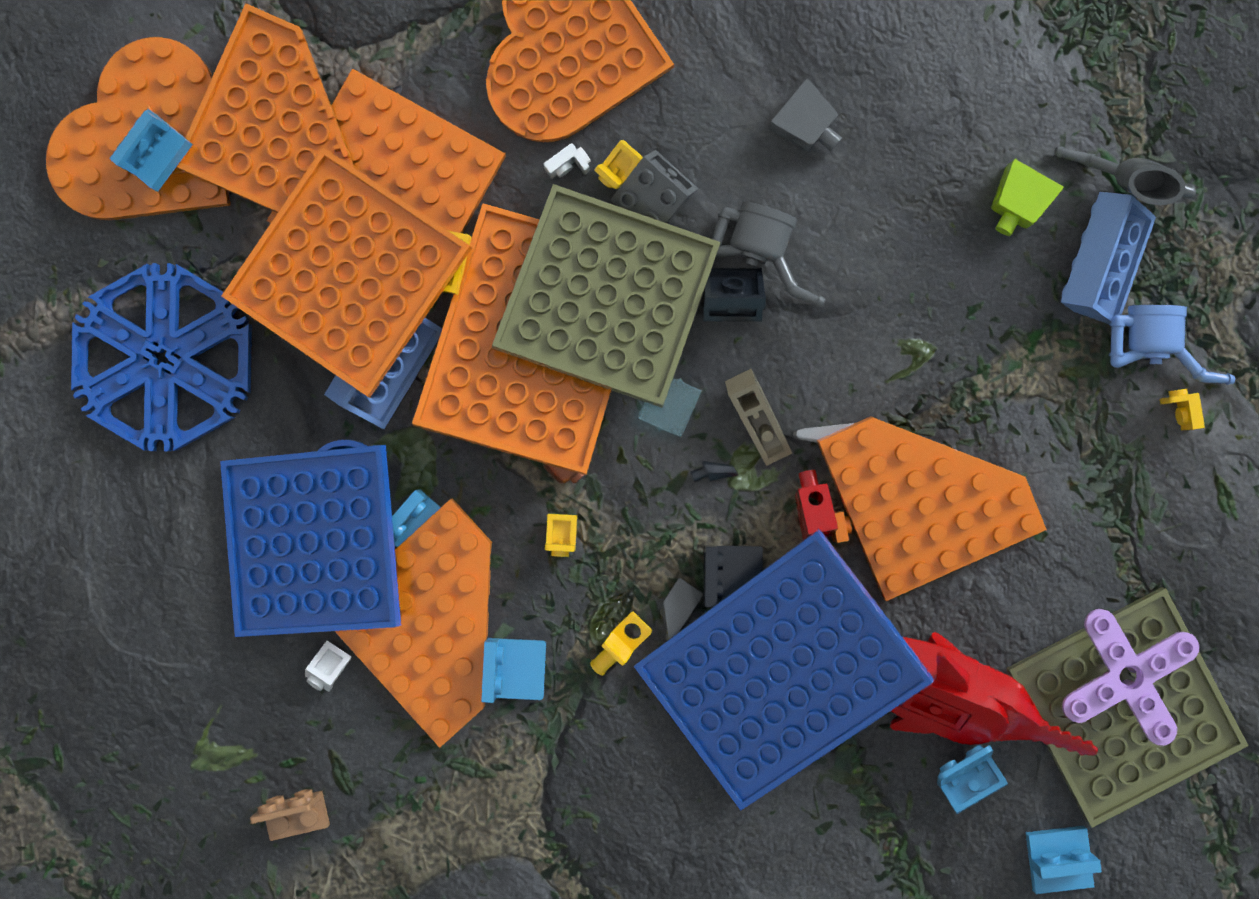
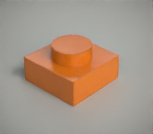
(844, 527)

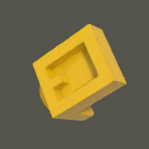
(1189, 409)

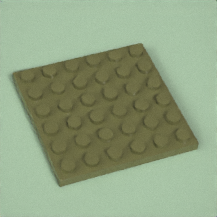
(606, 295)
(1127, 762)

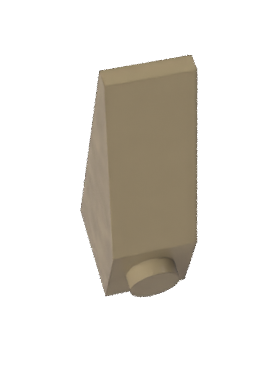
(758, 417)

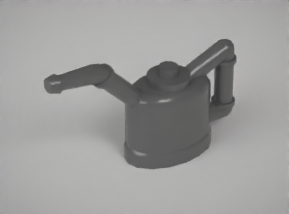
(1138, 176)
(760, 237)

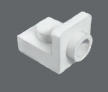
(561, 162)
(326, 667)

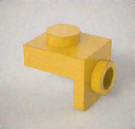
(618, 165)
(561, 534)

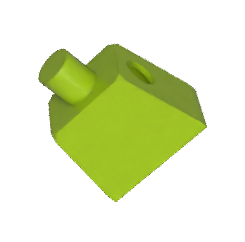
(1022, 197)

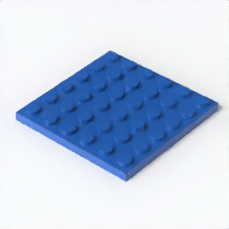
(311, 542)

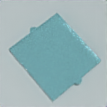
(675, 411)

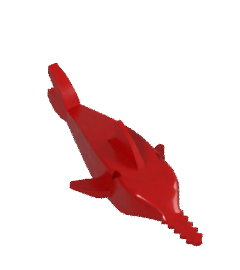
(975, 703)

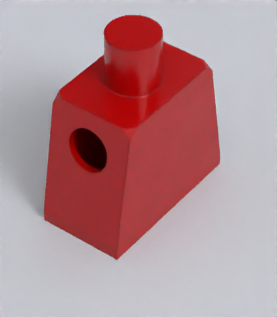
(811, 516)

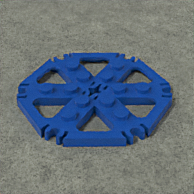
(136, 371)

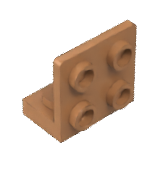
(293, 815)

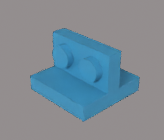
(151, 150)
(1061, 860)

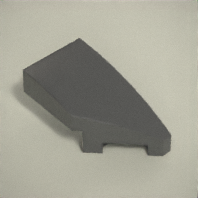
(678, 606)

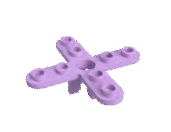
(1141, 693)

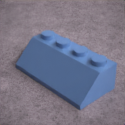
(1108, 257)
(390, 392)

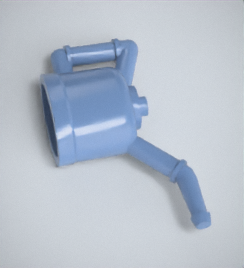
(1155, 335)

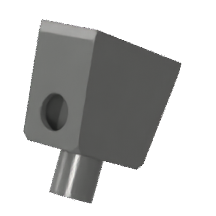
(806, 119)

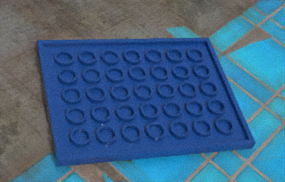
(783, 671)

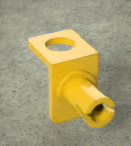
(618, 645)

